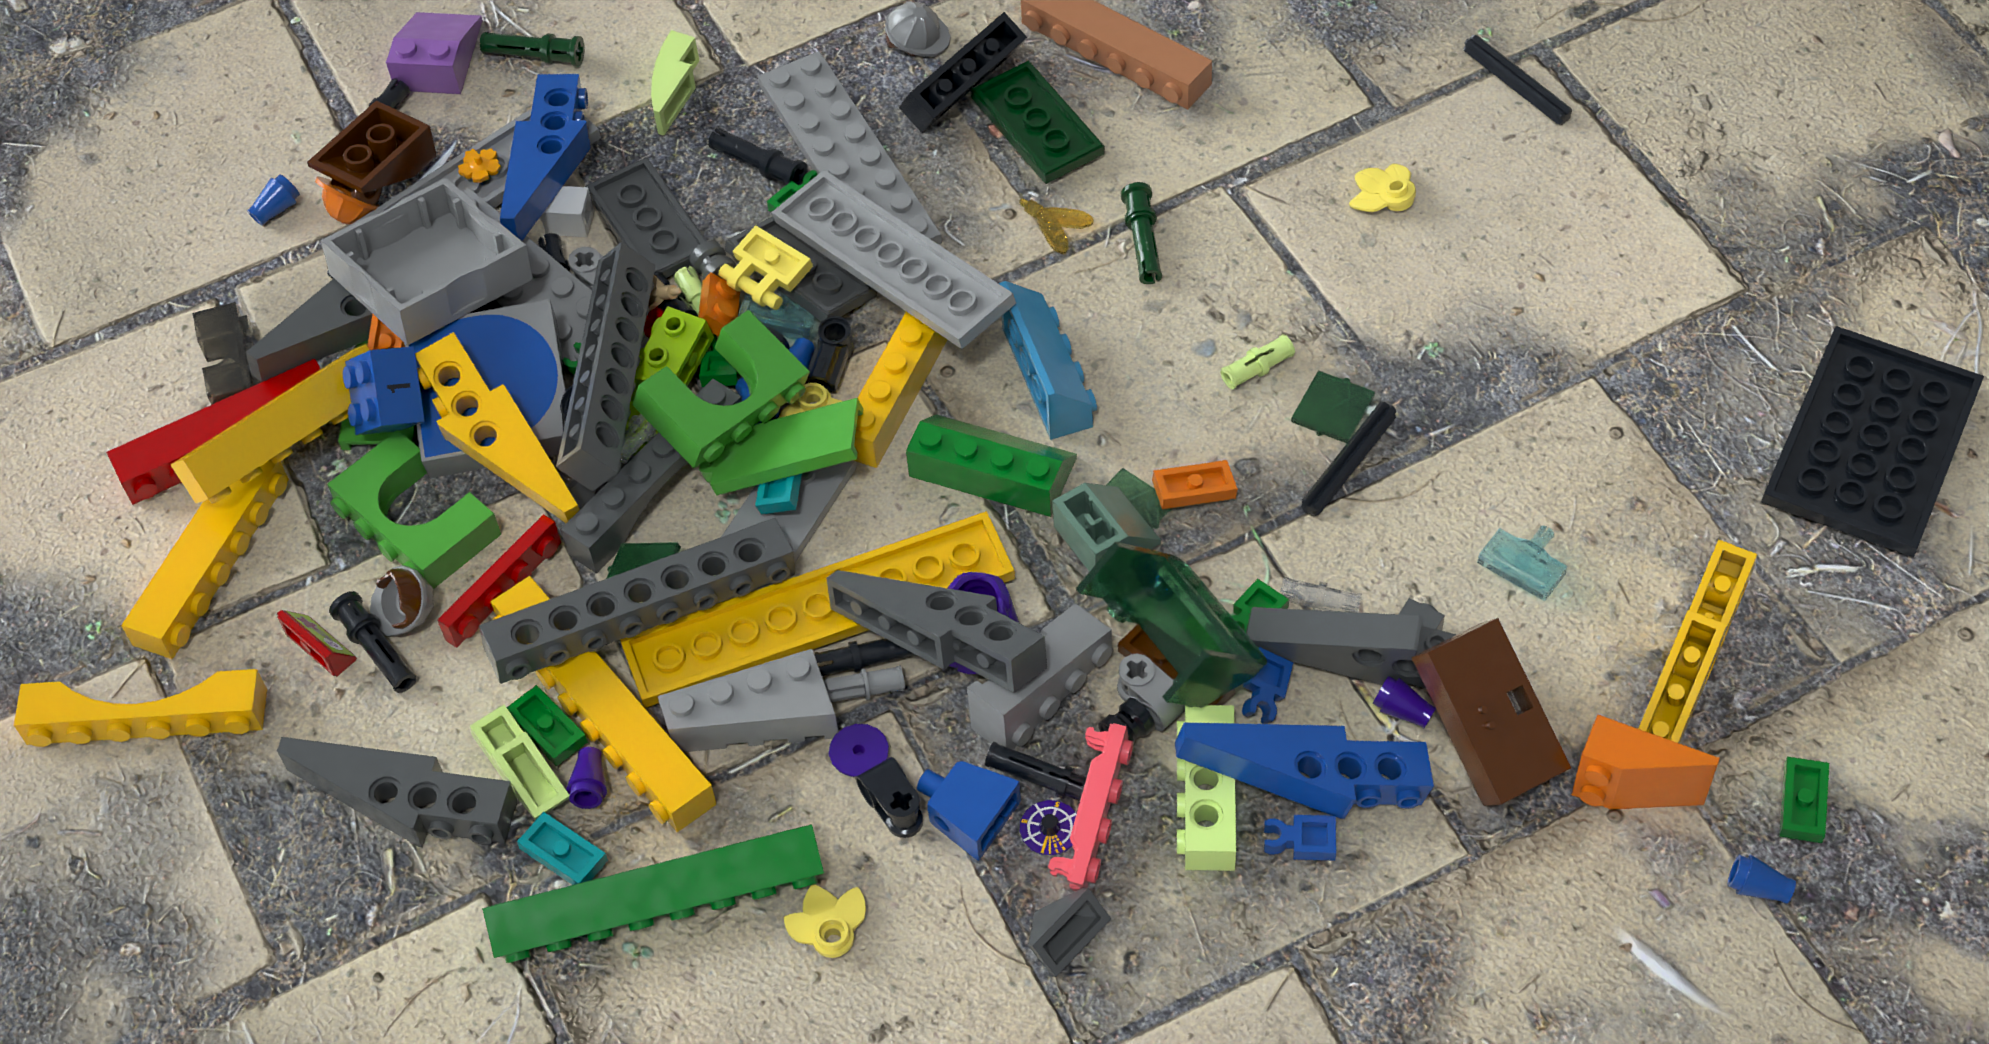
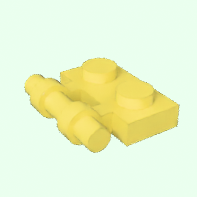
(771, 258)

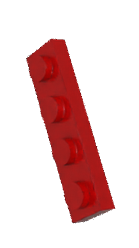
(516, 564)

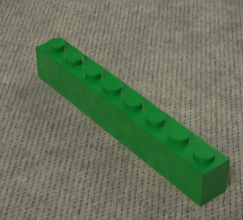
(653, 891)

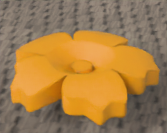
(479, 165)

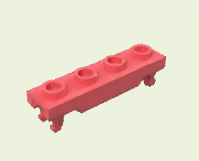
(1091, 820)

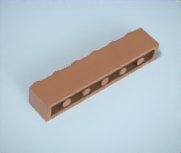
(1122, 47)

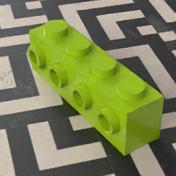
(675, 342)

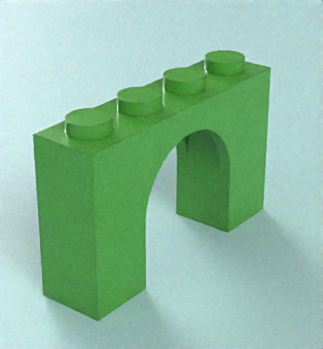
(704, 429)
(431, 548)

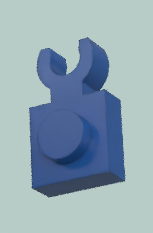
(1268, 687)
(1309, 837)

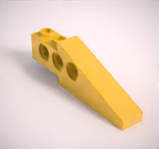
(516, 451)
(1698, 642)

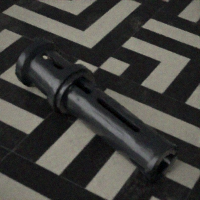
(769, 162)
(365, 630)

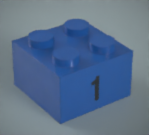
(383, 390)

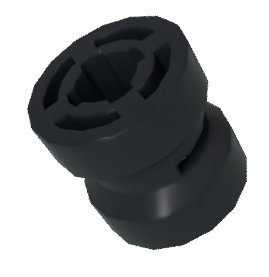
(1134, 716)

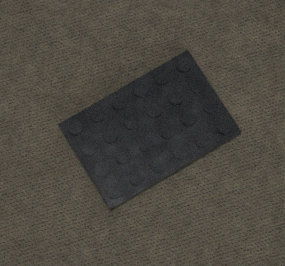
(1873, 440)

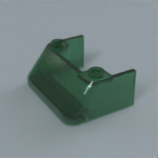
(1180, 620)

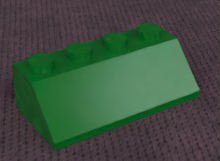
(988, 464)

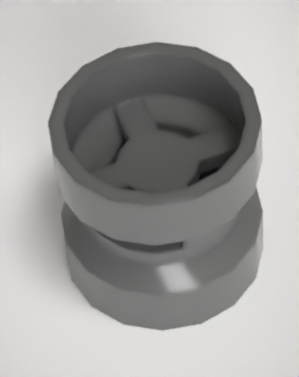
(709, 258)

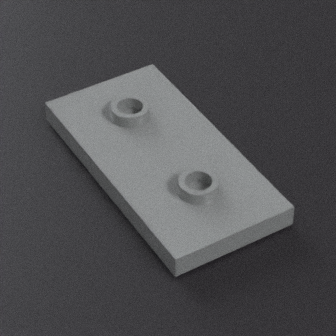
(816, 496)

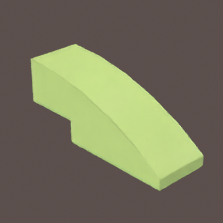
(673, 78)
(519, 762)

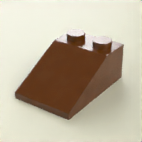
(376, 150)

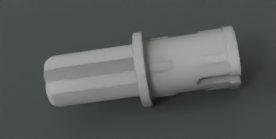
(865, 684)

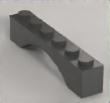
(608, 517)

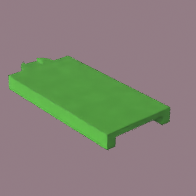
(787, 448)

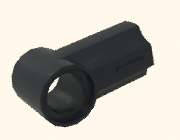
(829, 355)

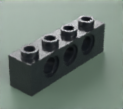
(962, 72)

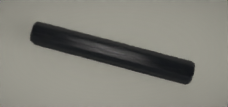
(1518, 79)
(1348, 459)

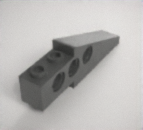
(315, 330)
(942, 626)
(1346, 642)
(370, 776)

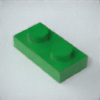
(547, 725)
(1804, 799)

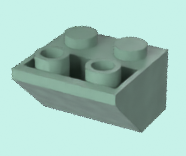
(1095, 518)

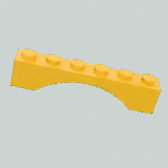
(220, 704)

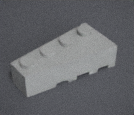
(1074, 647)
(752, 706)

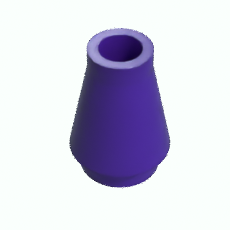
(1402, 702)
(587, 780)

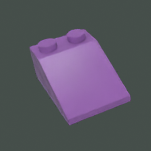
(434, 52)

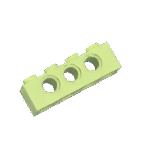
(1214, 845)

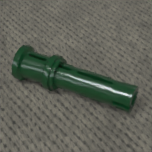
(547, 48)
(1141, 219)

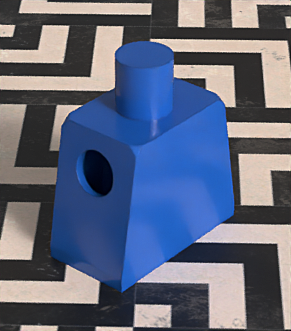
(970, 804)

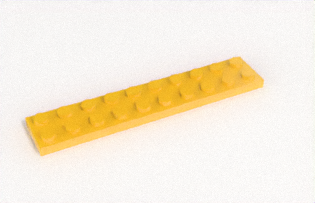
(798, 611)

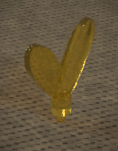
(1053, 219)

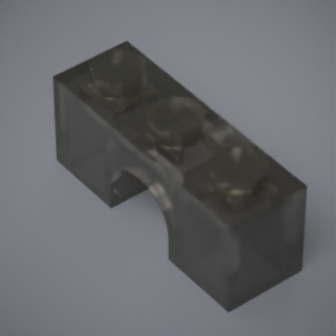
(225, 336)

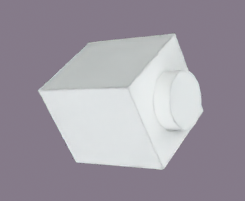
(569, 212)

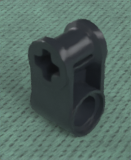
(892, 797)

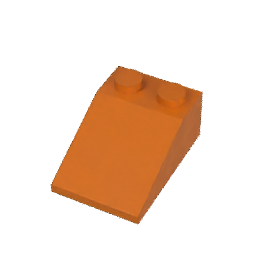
(1640, 770)

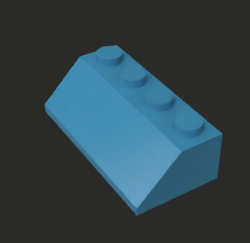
(1046, 363)

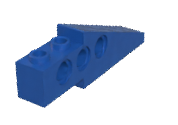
(545, 150)
(1277, 753)

